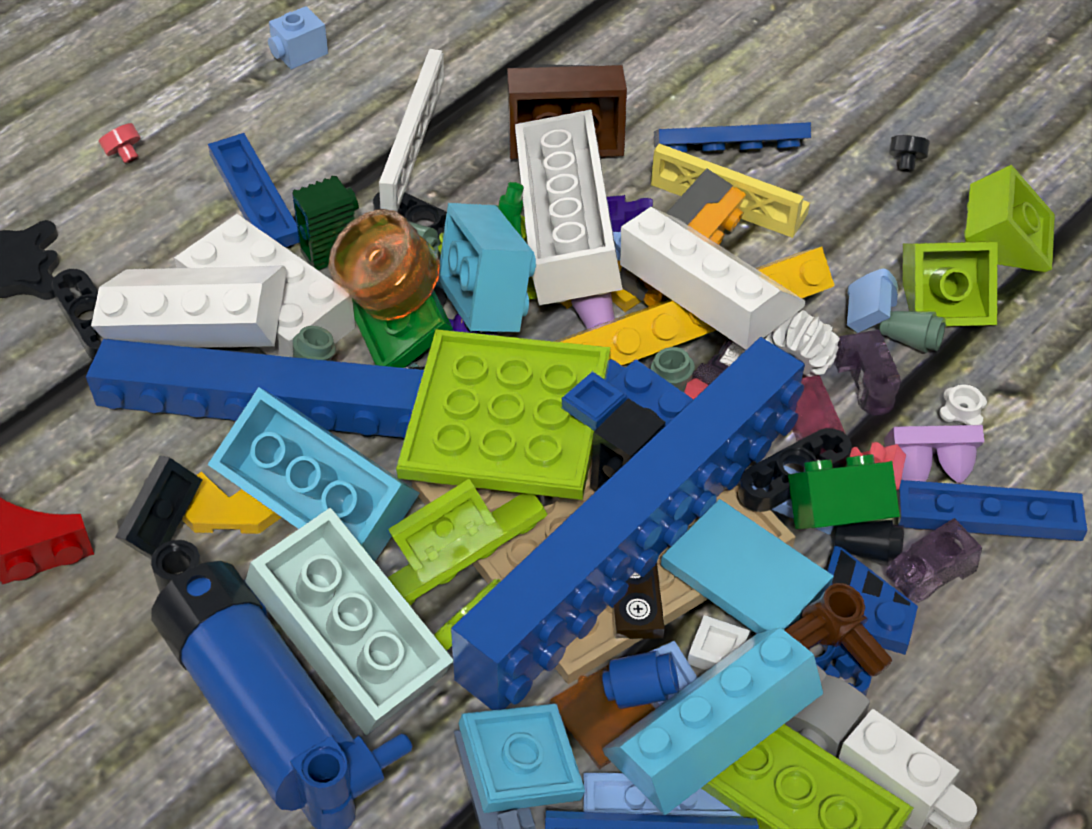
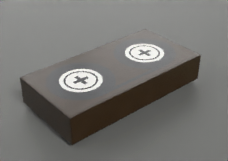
(640, 609)

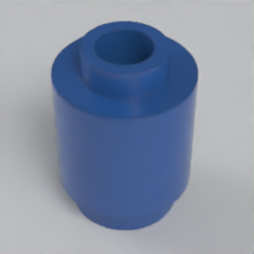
(641, 679)

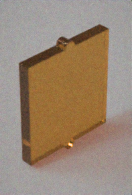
(594, 718)

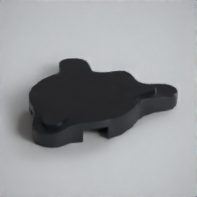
(26, 263)

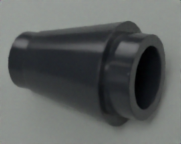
(871, 540)

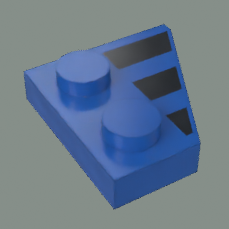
(887, 610)

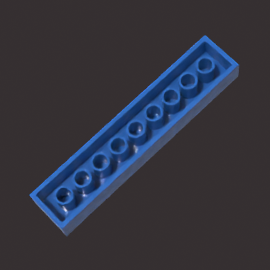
(625, 527)

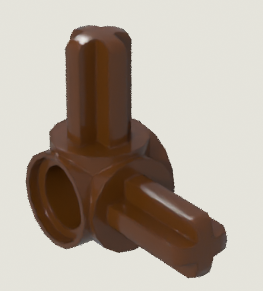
(840, 620)

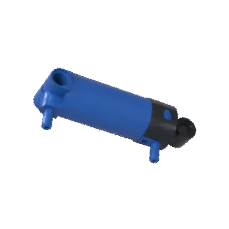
(262, 690)

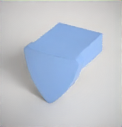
(871, 299)

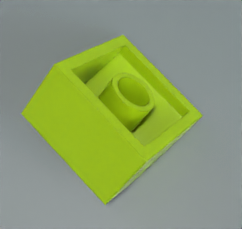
(1011, 213)
(952, 280)

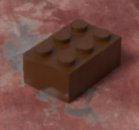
(567, 90)

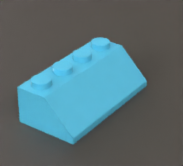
(717, 718)

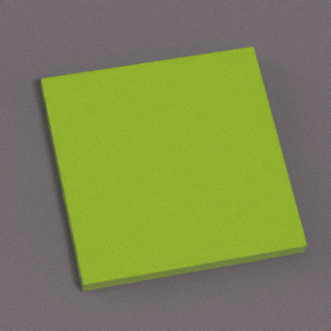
(497, 415)

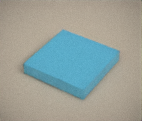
(520, 758)

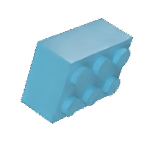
(485, 268)

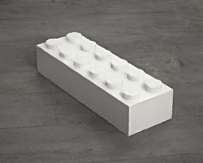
(566, 208)

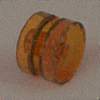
(384, 264)

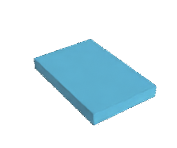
(746, 570)

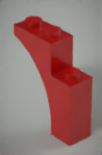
(38, 541)

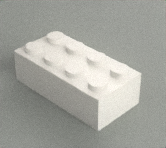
(307, 294)

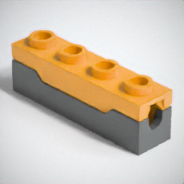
(707, 207)

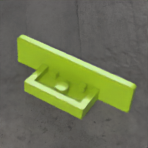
(455, 534)

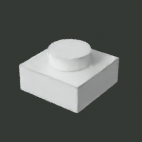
(714, 642)

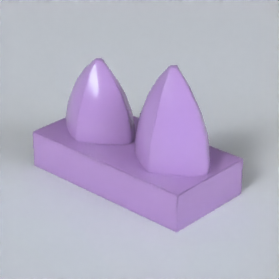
(953, 445)

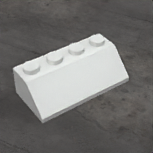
(705, 277)
(192, 306)

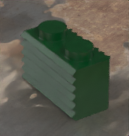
(321, 216)

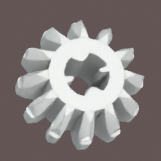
(807, 341)

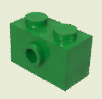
(845, 494)

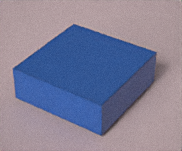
(593, 400)

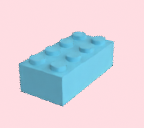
(307, 469)

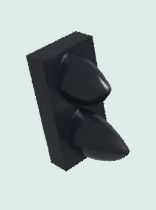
(158, 507)

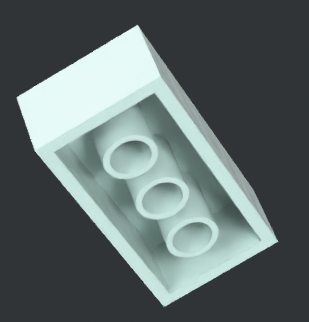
(348, 620)

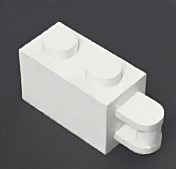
(909, 772)

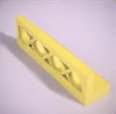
(762, 205)

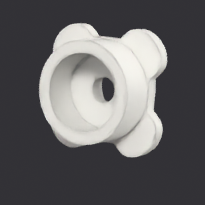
(963, 405)

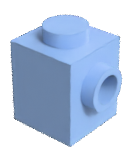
(297, 37)

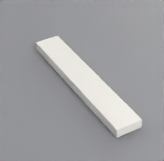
(412, 131)

